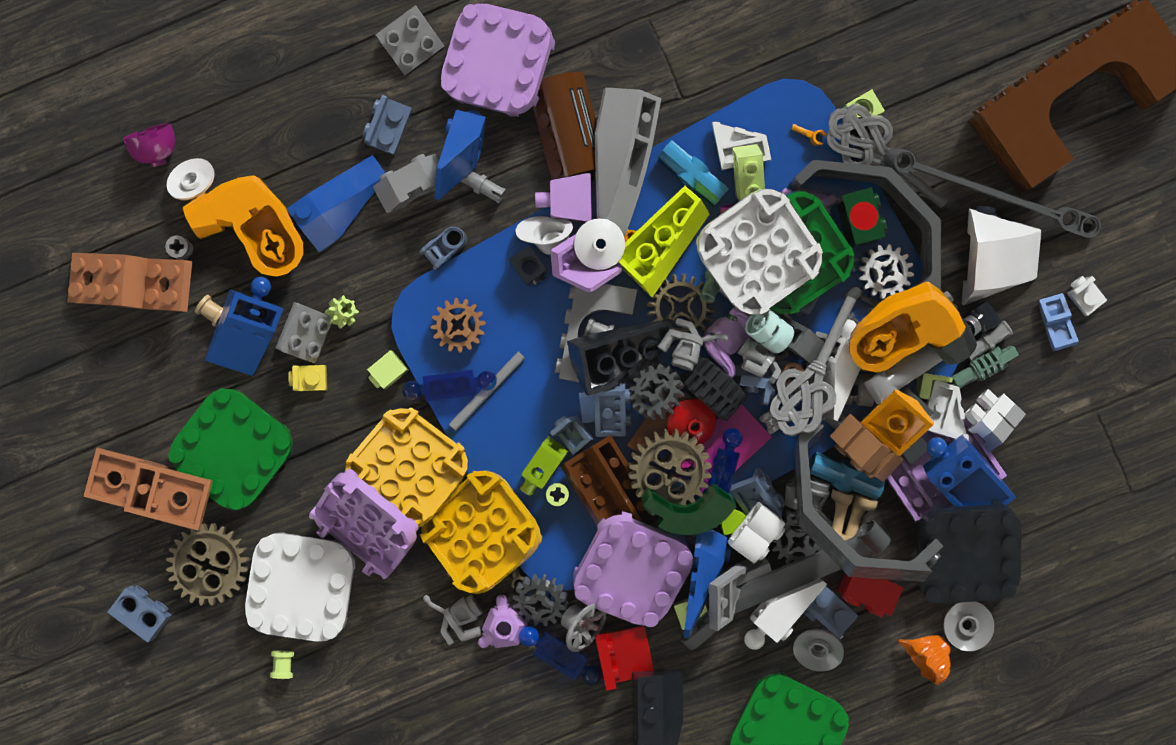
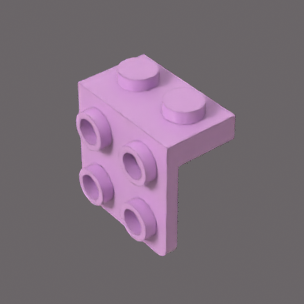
(571, 270)

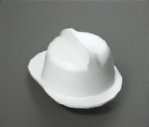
(544, 232)

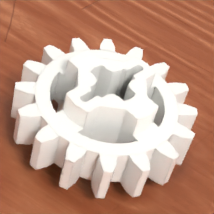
(874, 265)

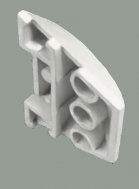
(999, 255)

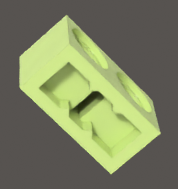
(748, 170)

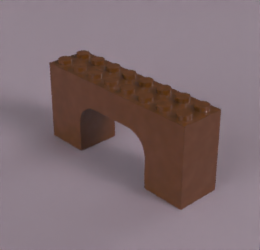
(1017, 125)

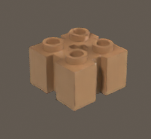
(865, 449)

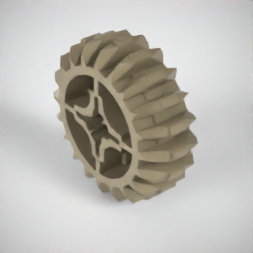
(695, 291)

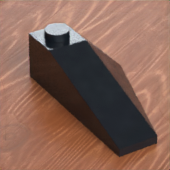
(612, 354)

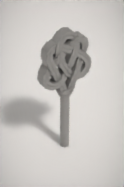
(852, 121)
(801, 379)

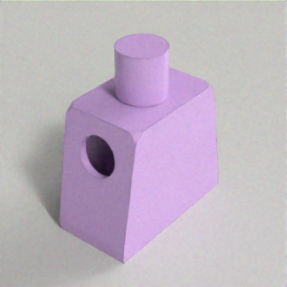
(568, 198)

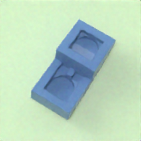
(1057, 322)

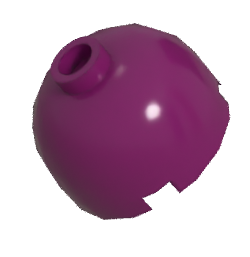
(152, 144)

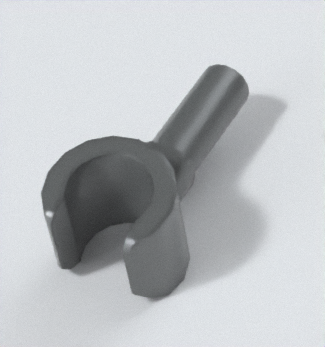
(857, 293)

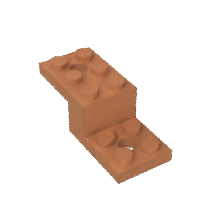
(129, 281)
(148, 488)

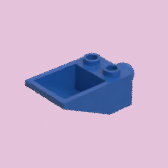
(460, 150)
(240, 333)
(964, 474)

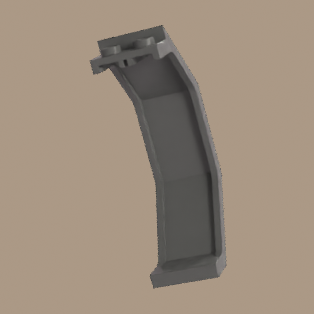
(900, 193)
(835, 545)

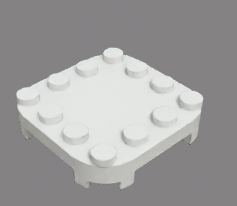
(759, 251)
(299, 587)

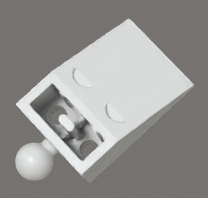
(840, 370)
(780, 613)

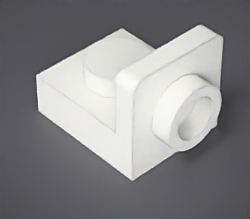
(1086, 295)

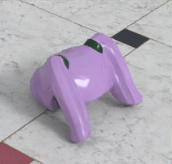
(734, 327)

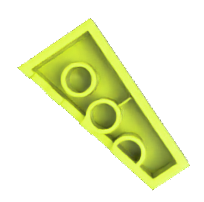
(662, 240)

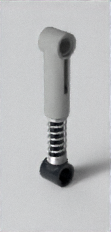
(912, 366)

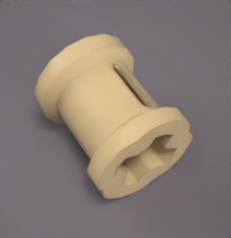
(209, 310)

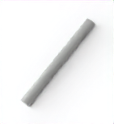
(470, 408)

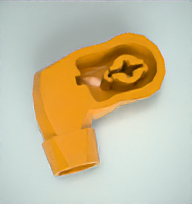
(256, 219)

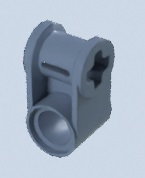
(443, 248)

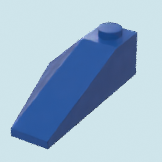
(334, 205)
(707, 566)

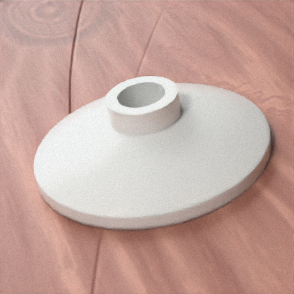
(190, 179)
(586, 247)

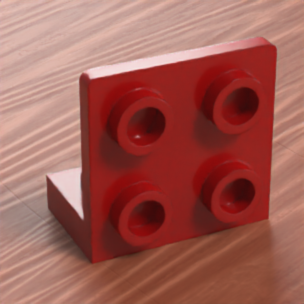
(622, 654)

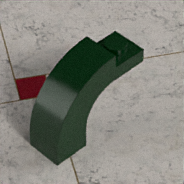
(690, 518)

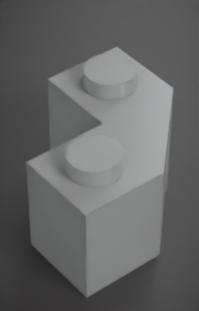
(408, 183)

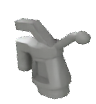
(687, 351)
(759, 359)
(820, 493)
(461, 613)

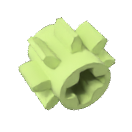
(341, 312)

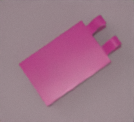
(753, 438)

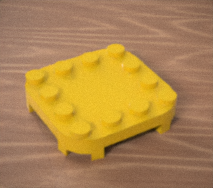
(410, 464)
(482, 532)

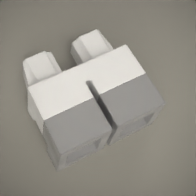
(996, 420)

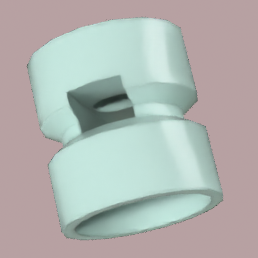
(770, 331)

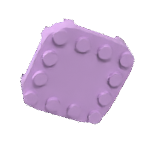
(497, 58)
(364, 523)
(632, 570)

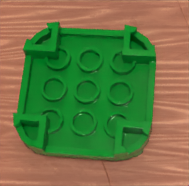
(836, 255)
(233, 446)
(789, 714)

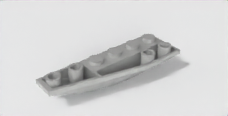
(623, 151)

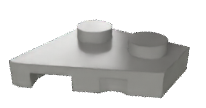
(723, 597)

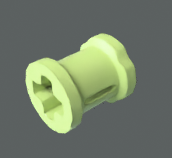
(562, 500)
(282, 664)

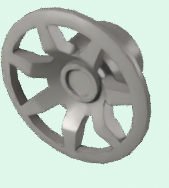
(579, 622)

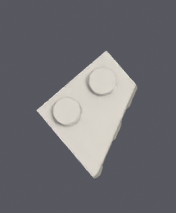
(729, 137)

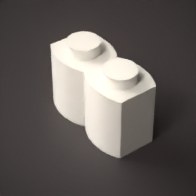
(756, 533)

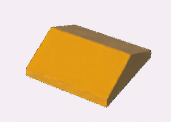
(898, 421)

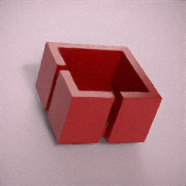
(877, 594)

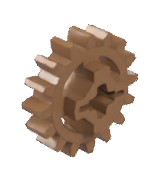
(450, 318)

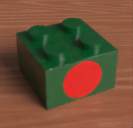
(861, 218)

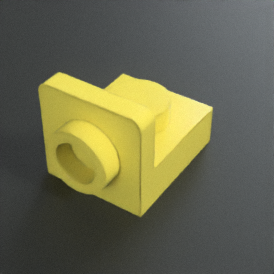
(308, 378)

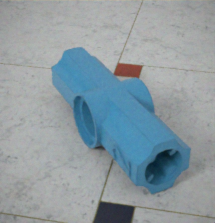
(693, 172)
(845, 476)

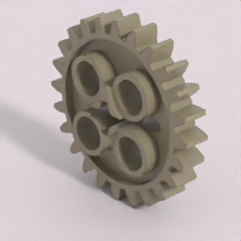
(680, 449)
(200, 585)

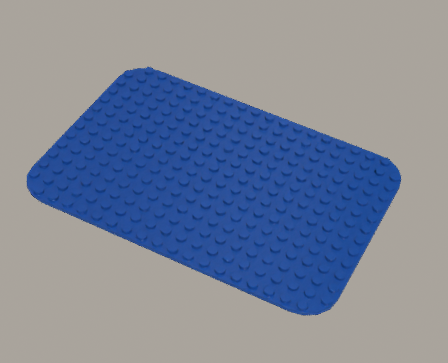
(531, 319)

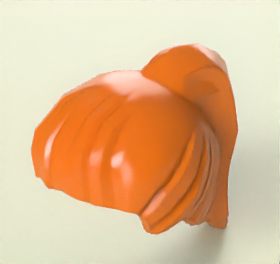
(930, 655)

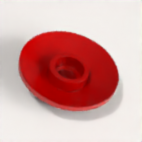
(689, 412)

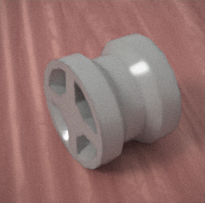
(771, 423)

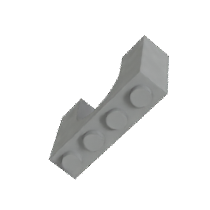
(604, 298)

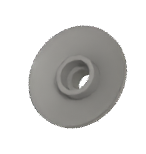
(979, 632)
(816, 657)

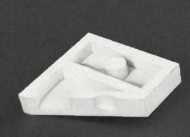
(947, 409)

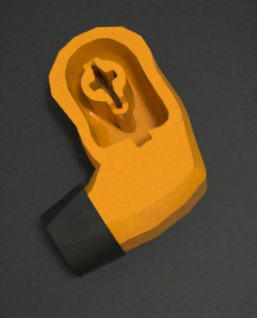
(906, 324)

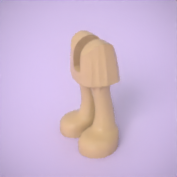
(860, 505)

